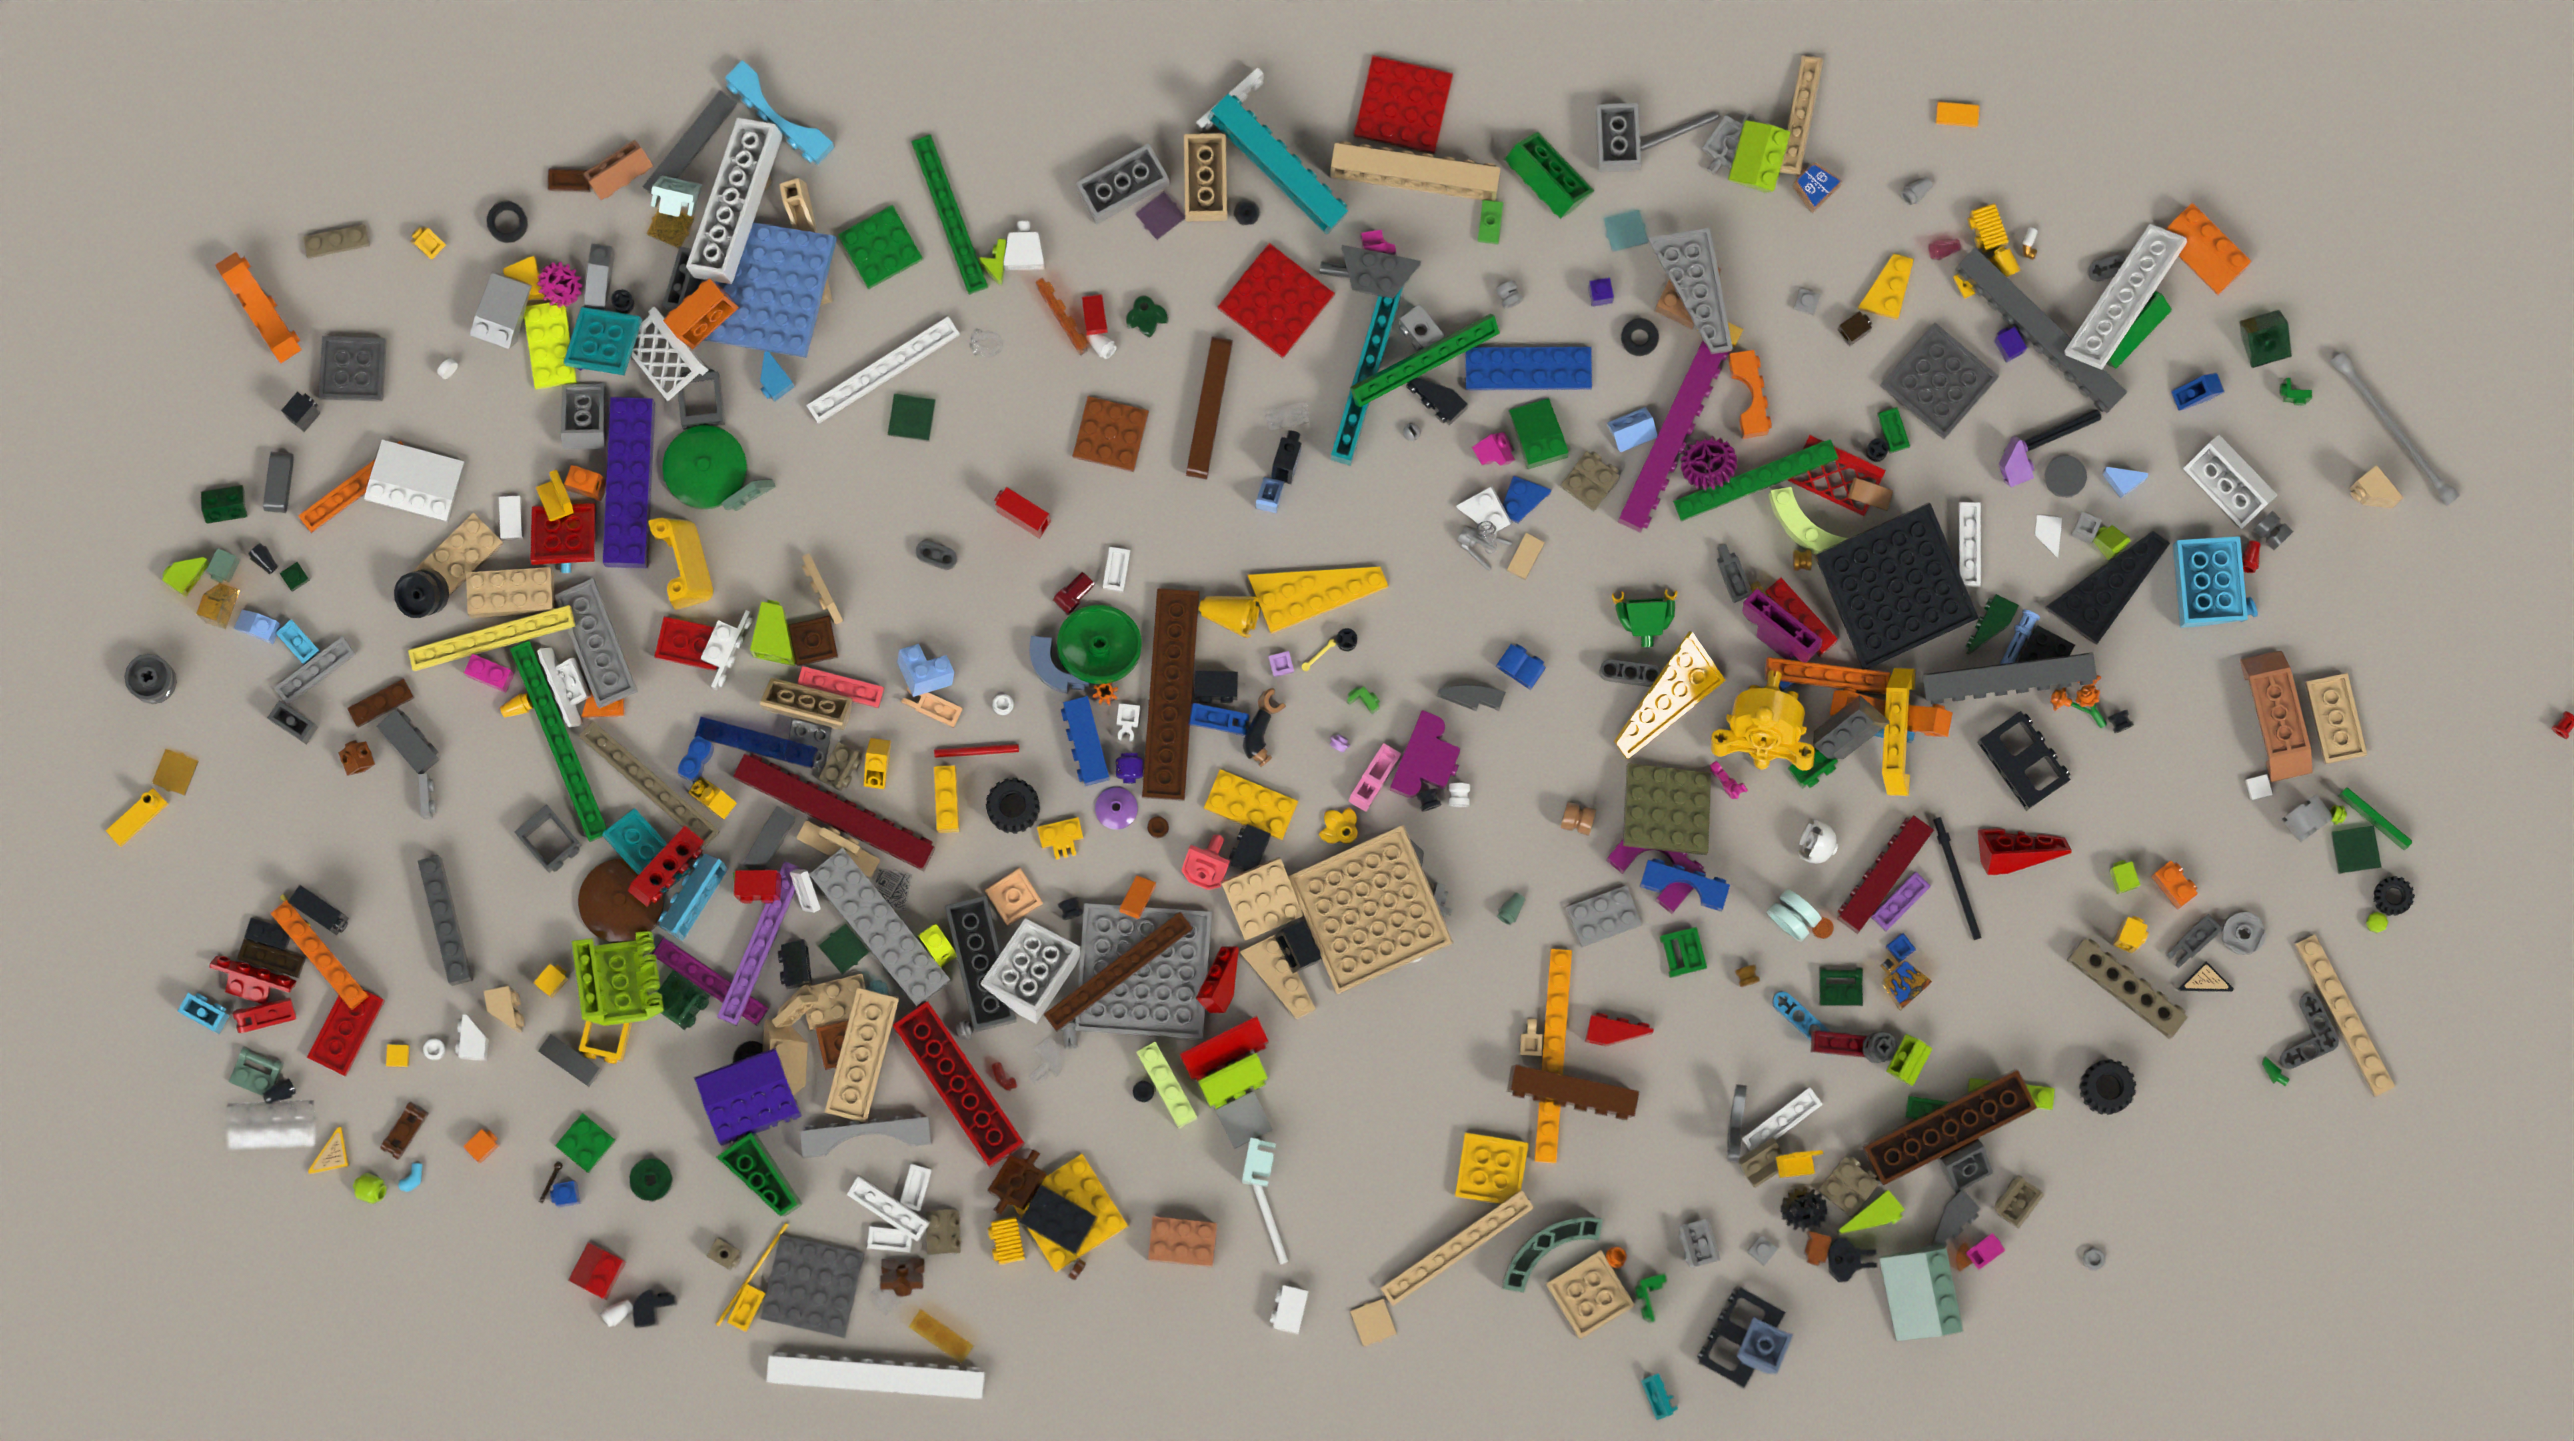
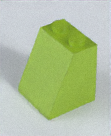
(772, 635)

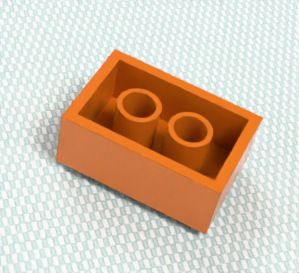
(700, 313)

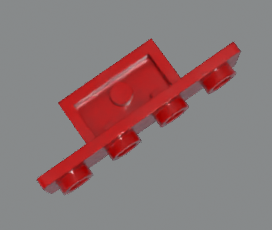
(250, 981)

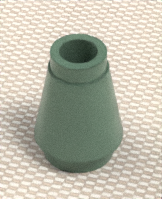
(1510, 910)

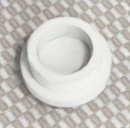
(1003, 704)

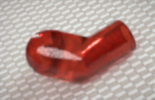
(1000, 1077)

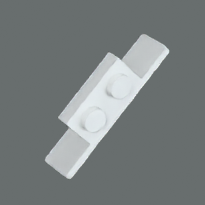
(723, 646)
(566, 684)

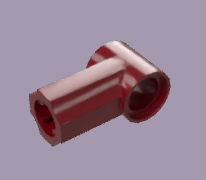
(1070, 596)

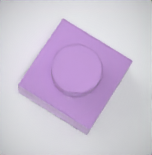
(1281, 664)

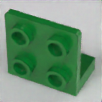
(1653, 1283)

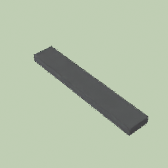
(693, 139)

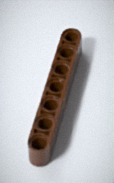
(1209, 408)

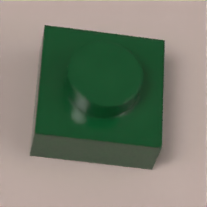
(294, 576)

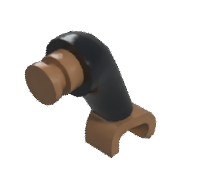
(1254, 738)

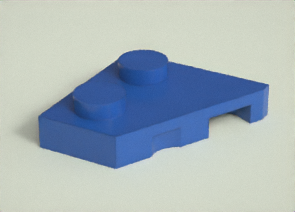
(1523, 498)

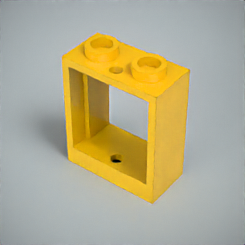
(610, 1057)

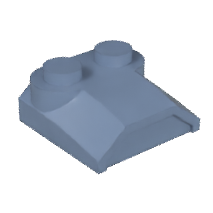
(1764, 1347)

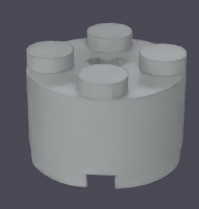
(2307, 818)

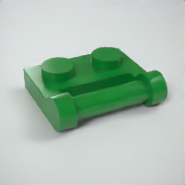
(1690, 950)

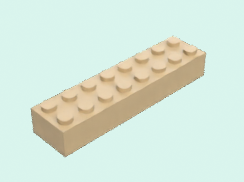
(1414, 171)

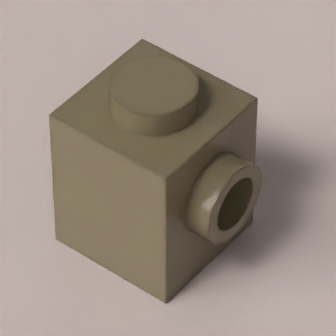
(724, 1254)

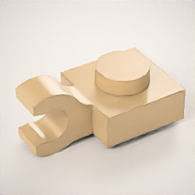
(1531, 1042)

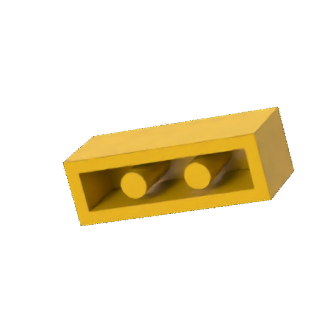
(946, 799)

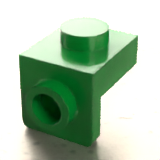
(2298, 397)

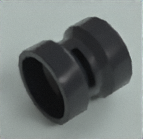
(620, 298)

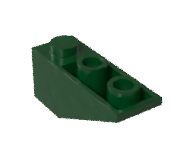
(1997, 618)

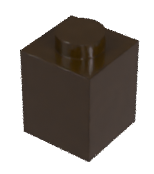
(1855, 328)

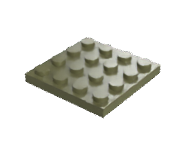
(1667, 809)

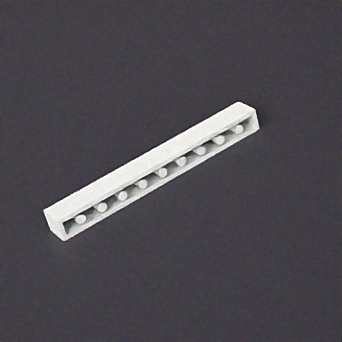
(876, 1377)

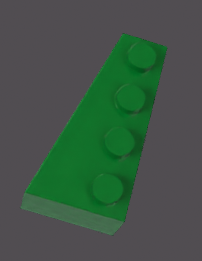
(761, 1174)

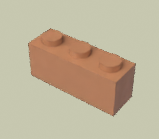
(618, 170)

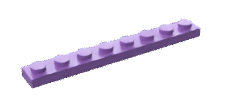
(758, 950)

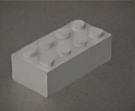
(1122, 183)

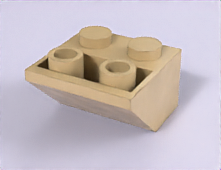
(503, 1005)

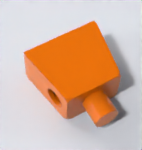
(584, 483)

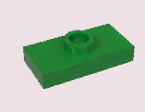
(1893, 430)

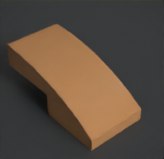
(1870, 494)

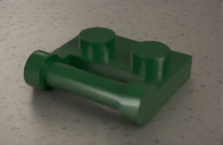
(1841, 993)

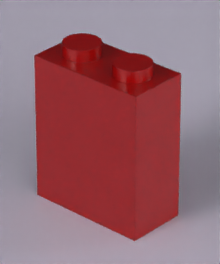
(1022, 512)

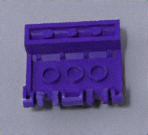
(747, 1096)

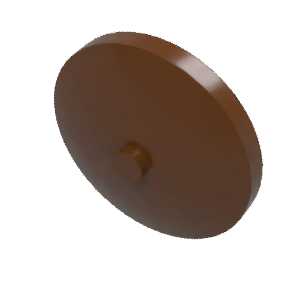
(609, 907)

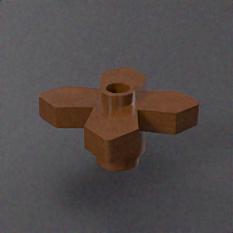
(902, 1276)

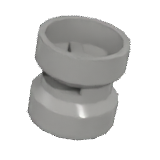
(1509, 294)

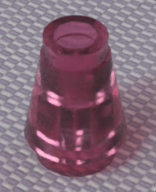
(1943, 248)

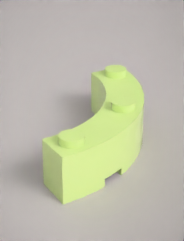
(1797, 524)

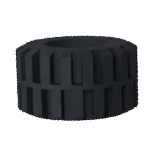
(1018, 823)
(2124, 1079)

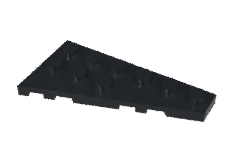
(2103, 595)

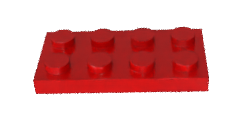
(345, 1033)

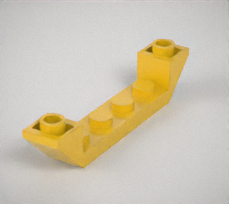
(1896, 731)

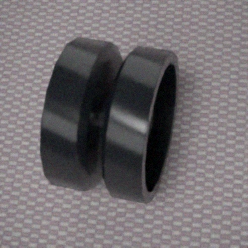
(421, 593)

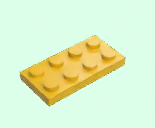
(1250, 804)

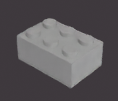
(1618, 137)

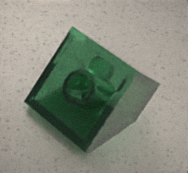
(2266, 338)

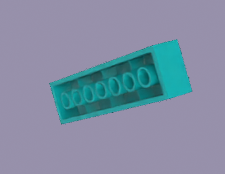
(1277, 163)

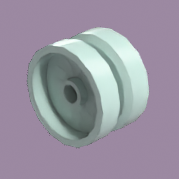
(1794, 915)

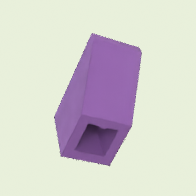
(2014, 463)

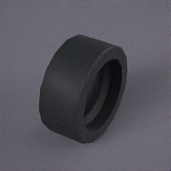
(500, 207)

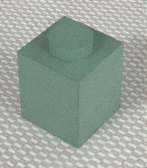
(222, 566)

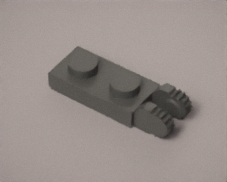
(2196, 939)

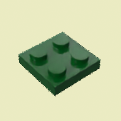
(585, 1143)

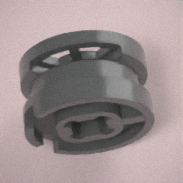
(1880, 1047)

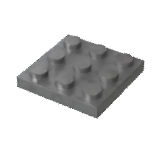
(352, 368)

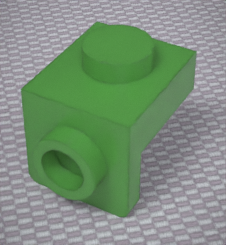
(1369, 699)

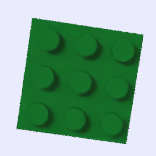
(880, 247)

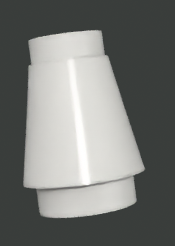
(1102, 345)
(617, 1312)

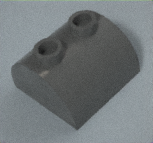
(1966, 1165)

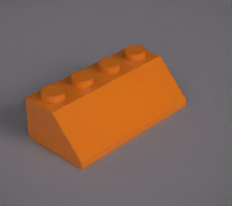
(2208, 249)

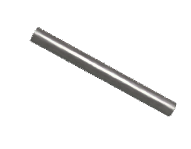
(1678, 131)

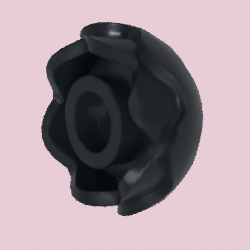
(1243, 218)

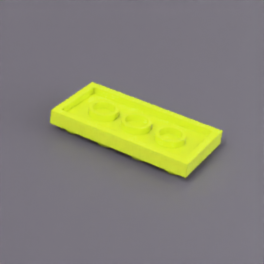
(548, 343)

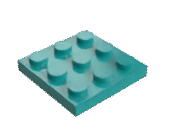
(602, 341)

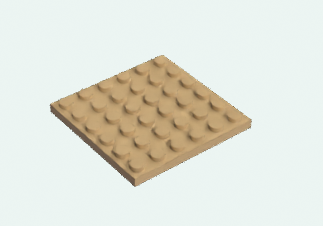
(1370, 909)

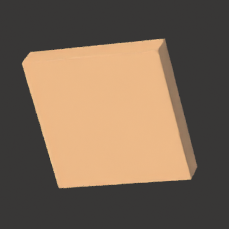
(1013, 896)

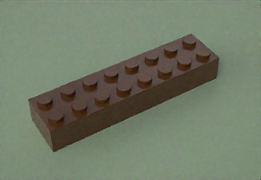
(1949, 1127)

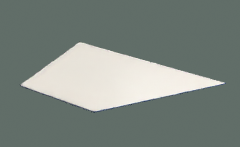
(2049, 531)

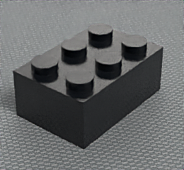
(1058, 1220)

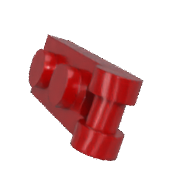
(264, 1015)

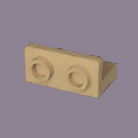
(795, 1007)

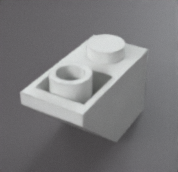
(473, 1042)

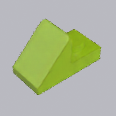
(995, 266)

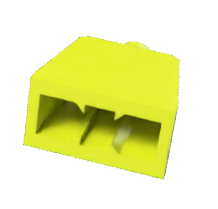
(937, 945)

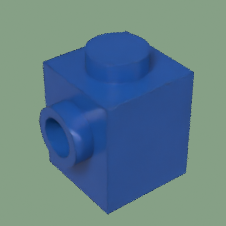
(565, 1194)

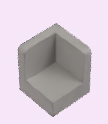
(2086, 527)

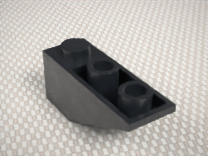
(1441, 399)

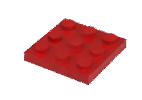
(564, 539)

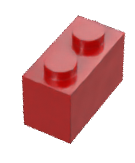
(757, 885)

